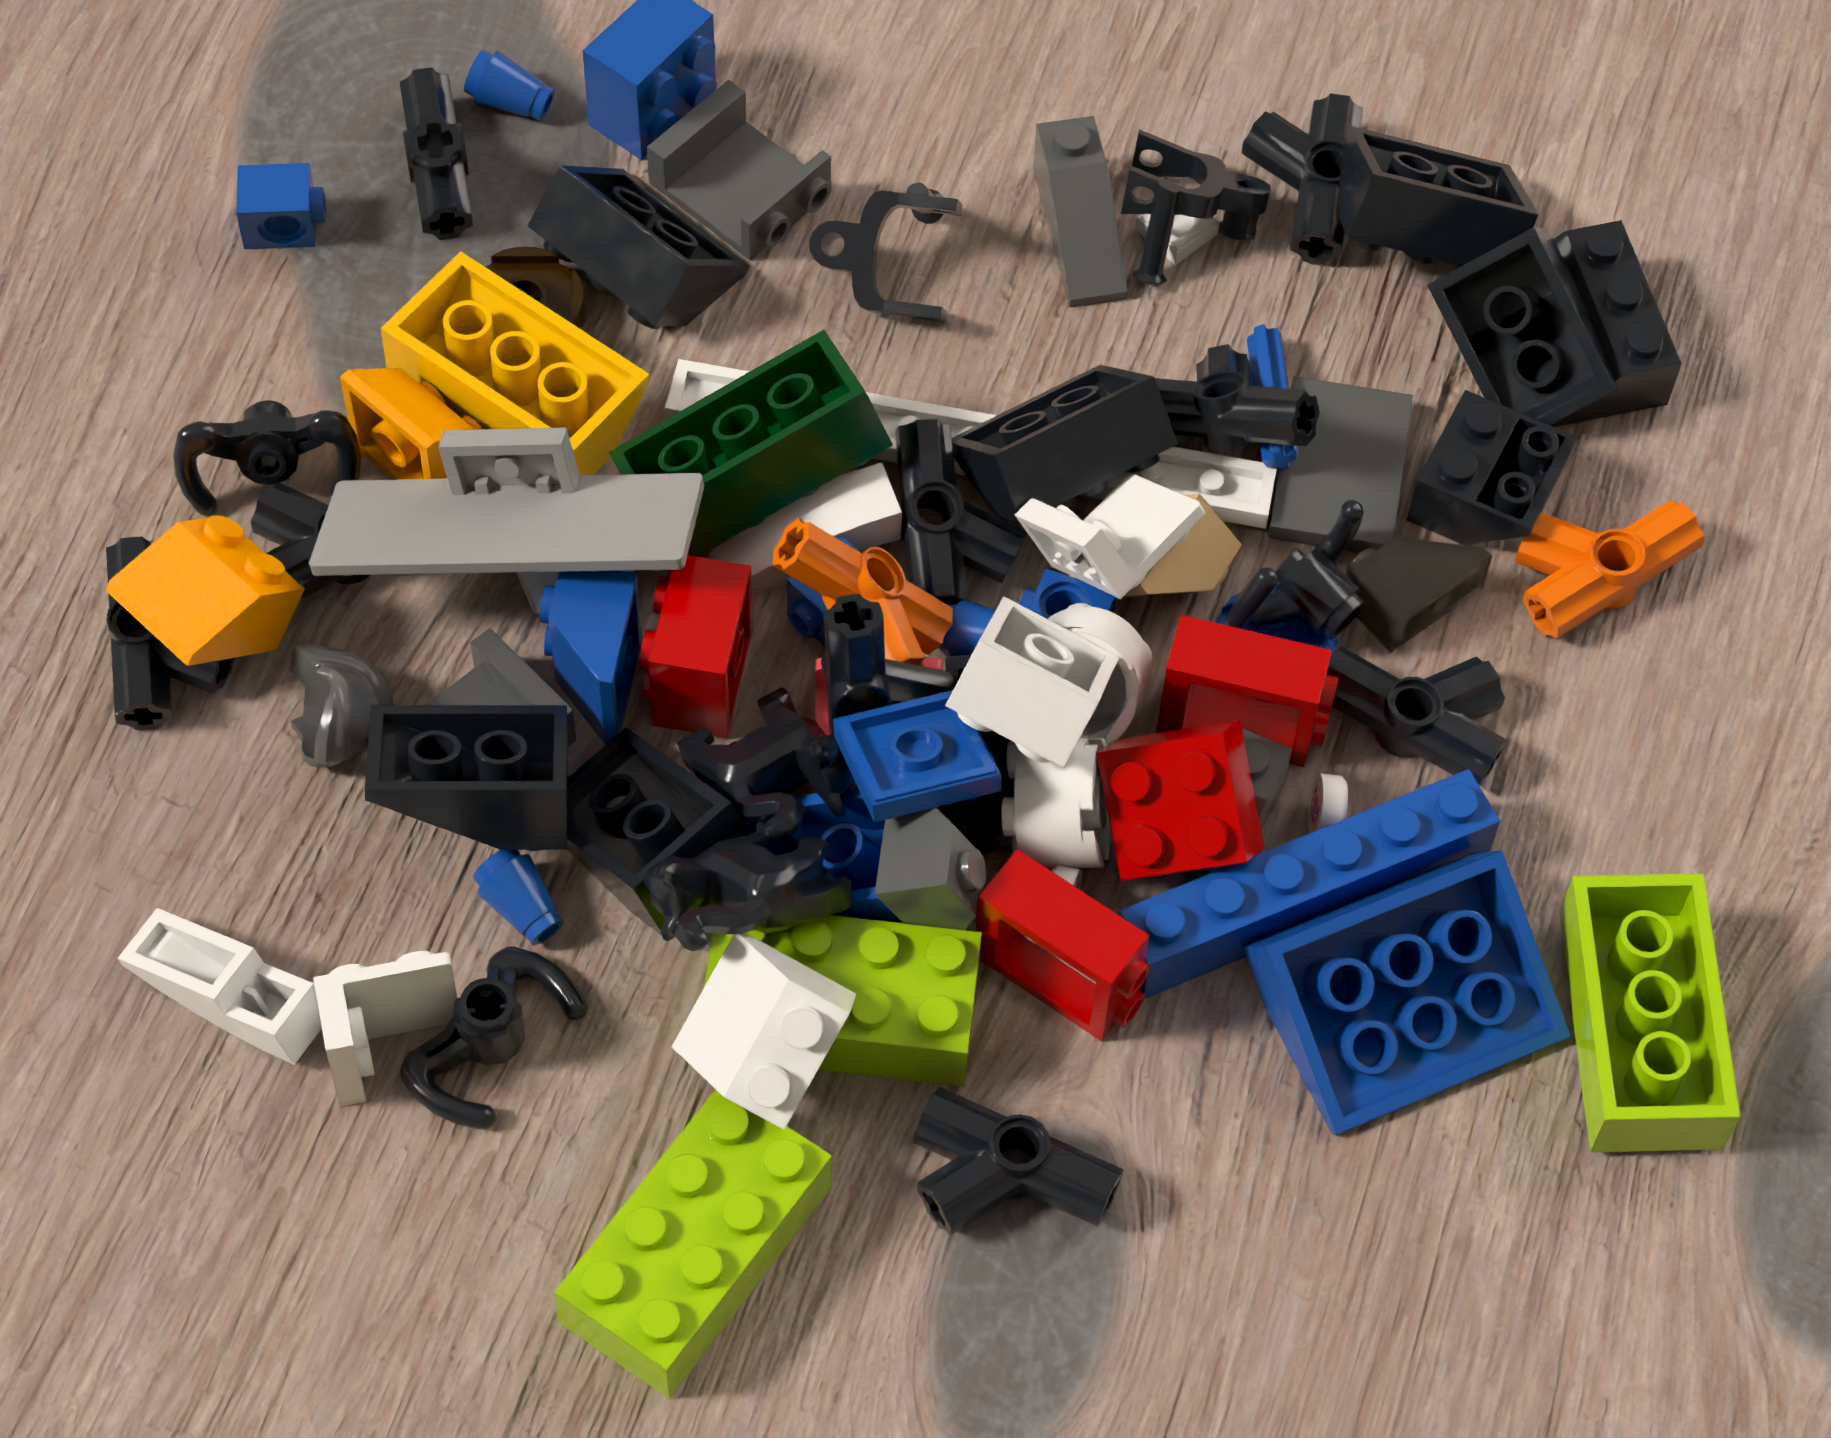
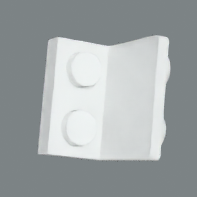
(1118, 538)
(375, 1003)

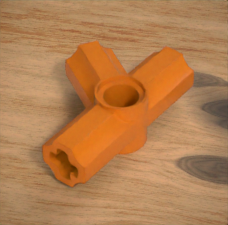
(1579, 558)
(912, 617)

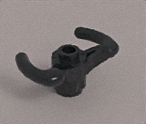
(263, 446)
(1307, 586)
(486, 1030)

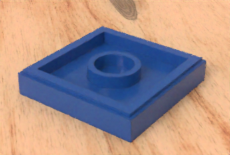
(915, 757)

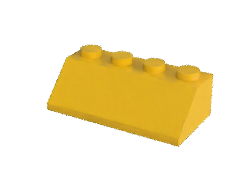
(513, 361)

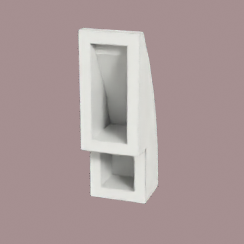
(850, 506)
(225, 984)

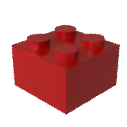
(698, 645)
(1180, 800)

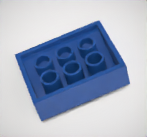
(1408, 990)

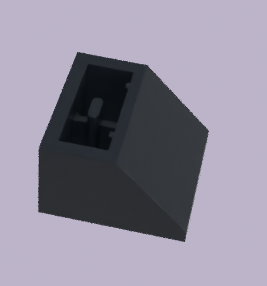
(1489, 473)

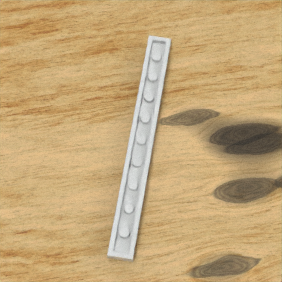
(1232, 486)

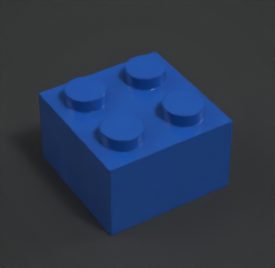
(649, 71)

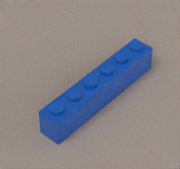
(1214, 916)

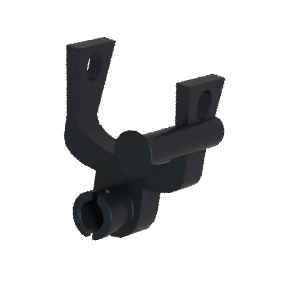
(1237, 194)
(862, 244)

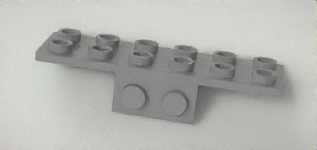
(508, 508)

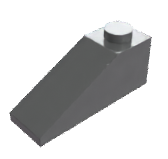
(1079, 210)

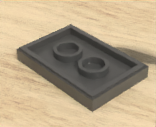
(1352, 457)

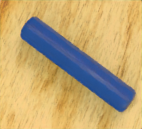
(1270, 370)

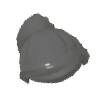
(336, 702)

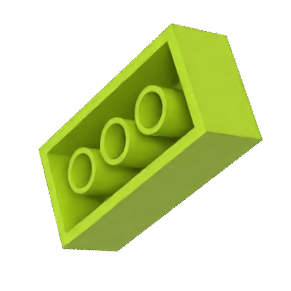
(909, 987)
(1648, 1013)
(693, 1242)

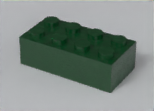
(763, 439)

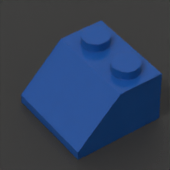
(594, 642)

